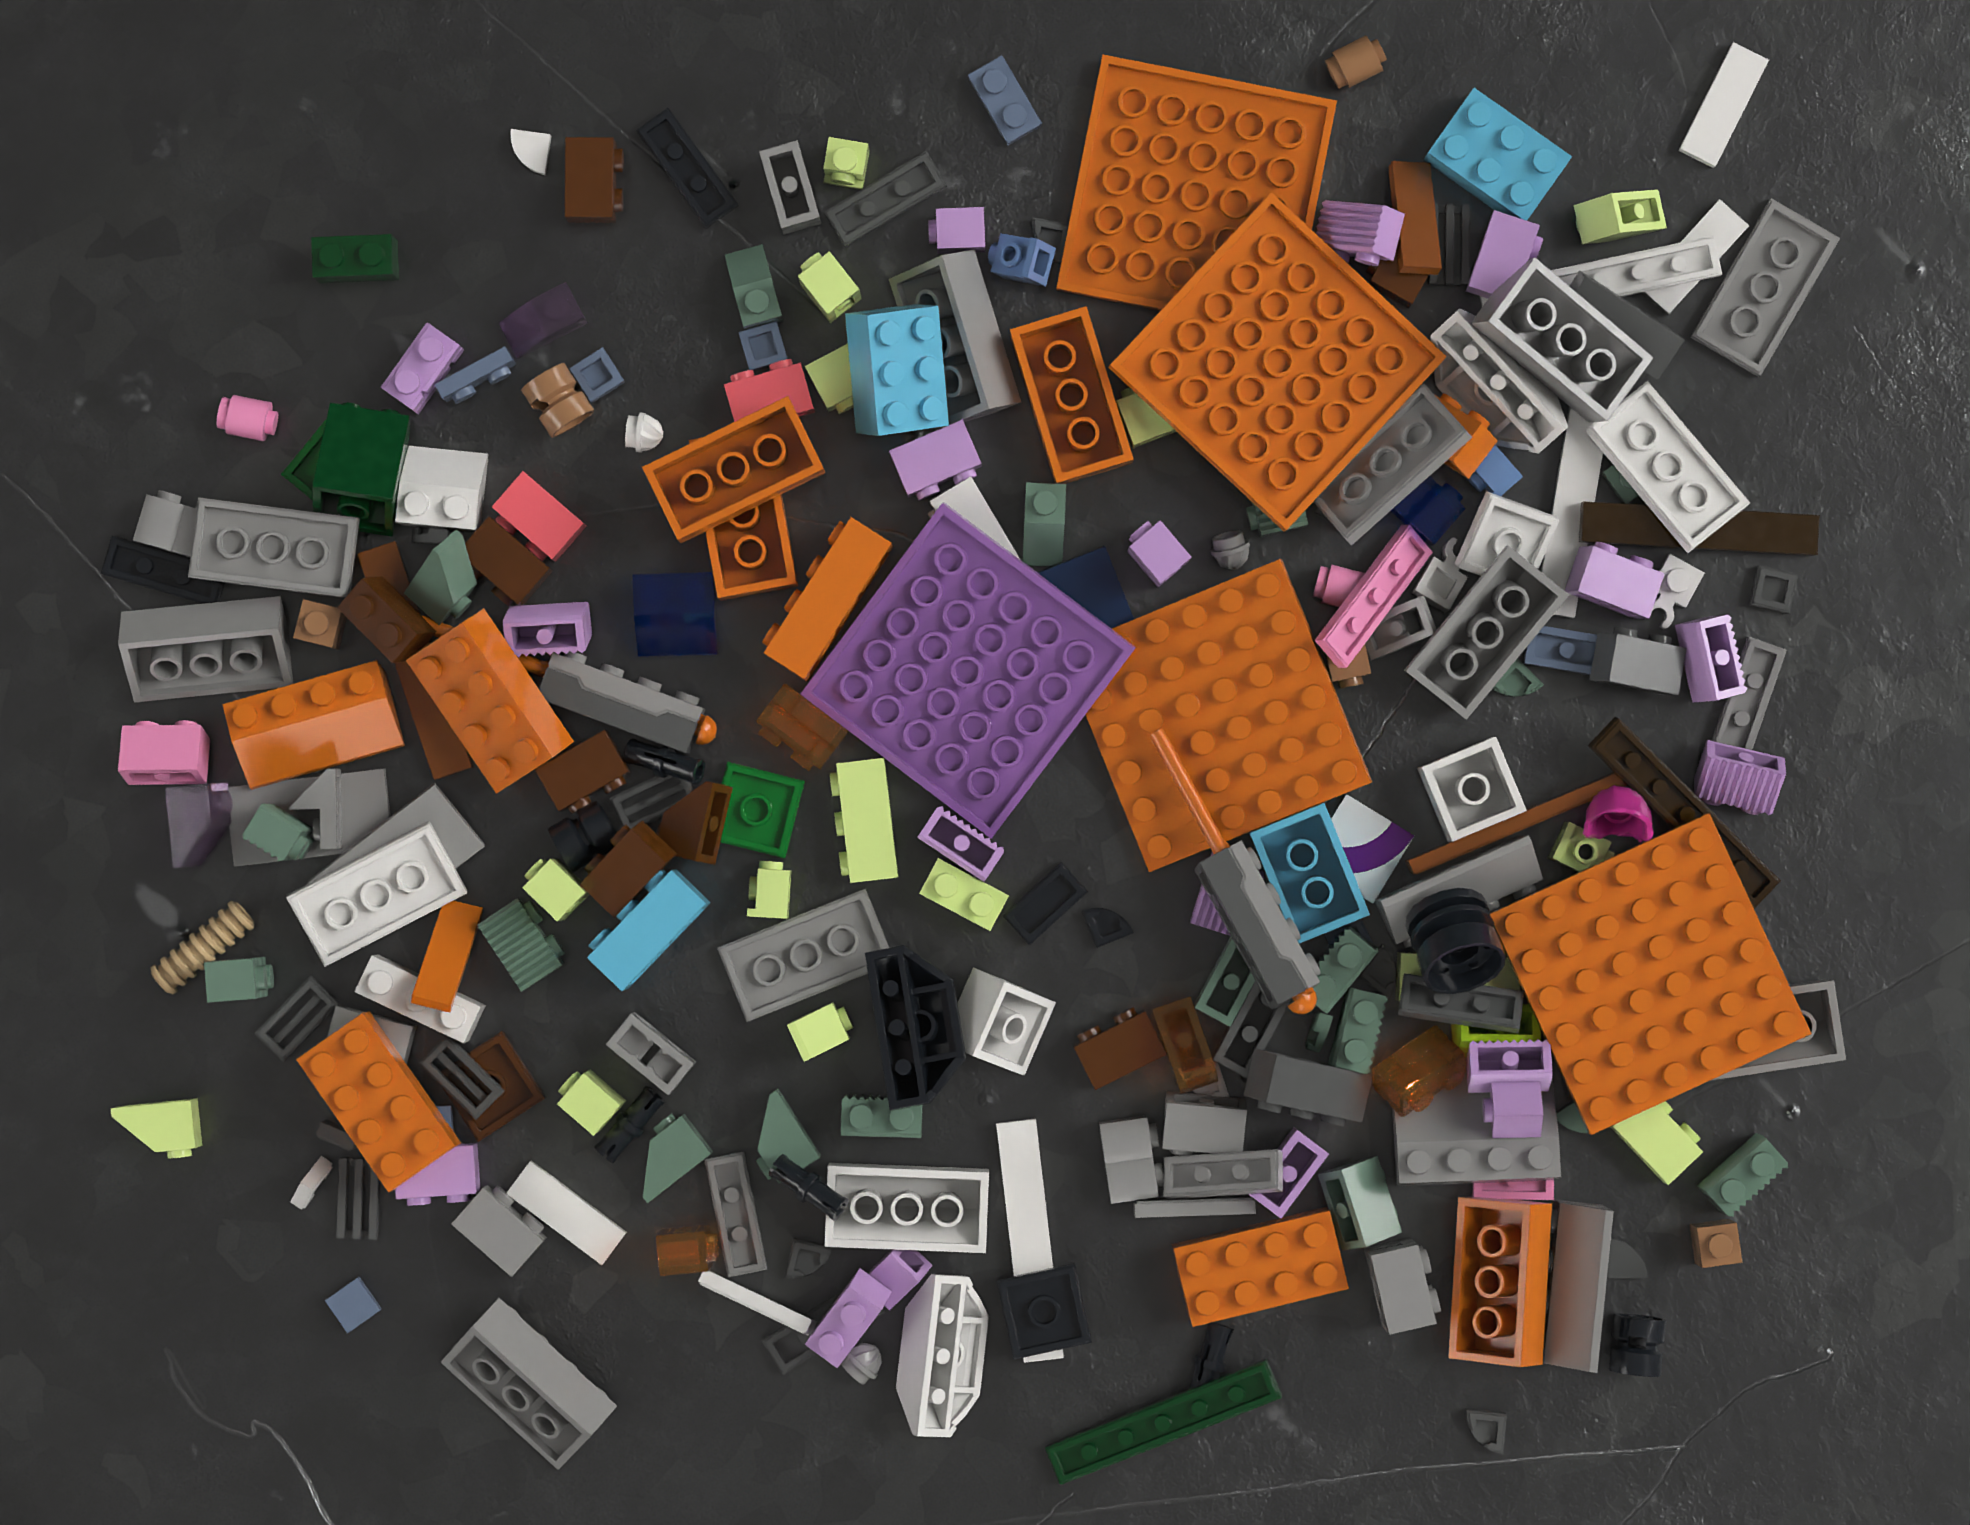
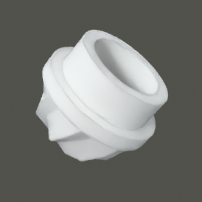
(642, 432)

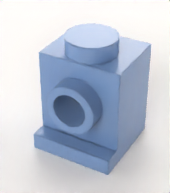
(1021, 259)
(1495, 473)

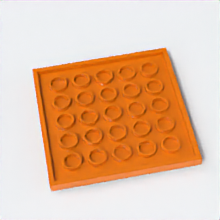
(1176, 171)
(1277, 362)
(1242, 706)
(1649, 973)

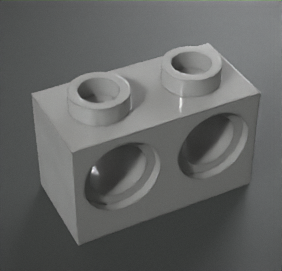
(651, 1053)

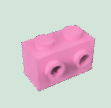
(164, 753)

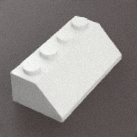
(909, 1207)

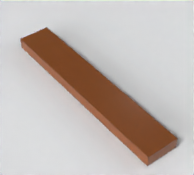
(440, 743)
(1511, 825)

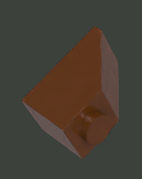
(697, 823)

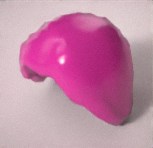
(1618, 813)

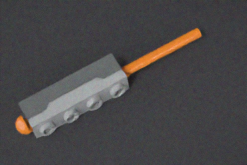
(617, 701)
(1247, 904)

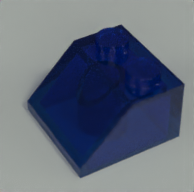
(675, 614)

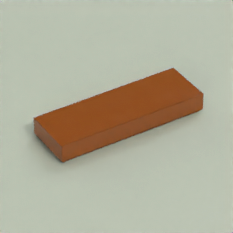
(1414, 196)

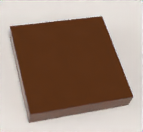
(508, 1070)

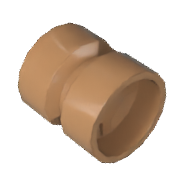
(557, 399)

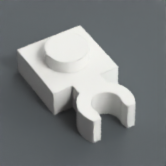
(1441, 580)
(1676, 587)

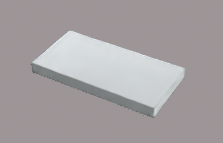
(1668, 467)
(376, 894)

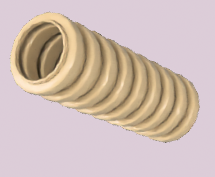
(202, 947)

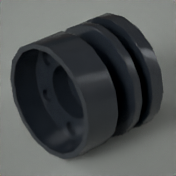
(1455, 941)

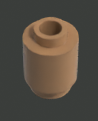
(1355, 62)

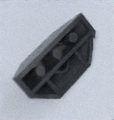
(914, 1025)

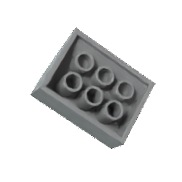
(1456, 1147)

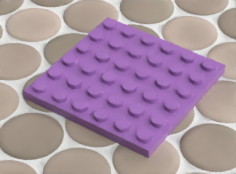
(967, 670)

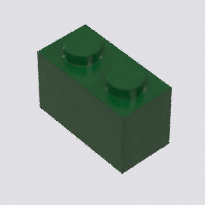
(355, 258)

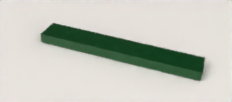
(1163, 1421)

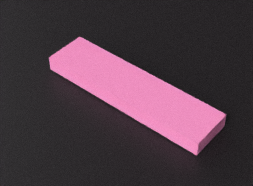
(1373, 596)

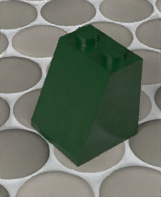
(361, 465)

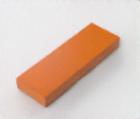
(447, 956)

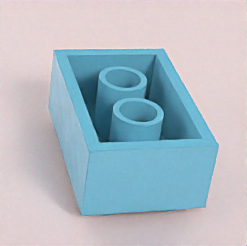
(1497, 157)
(897, 369)
(1310, 872)
(647, 928)

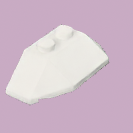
(1491, 383)
(941, 1355)

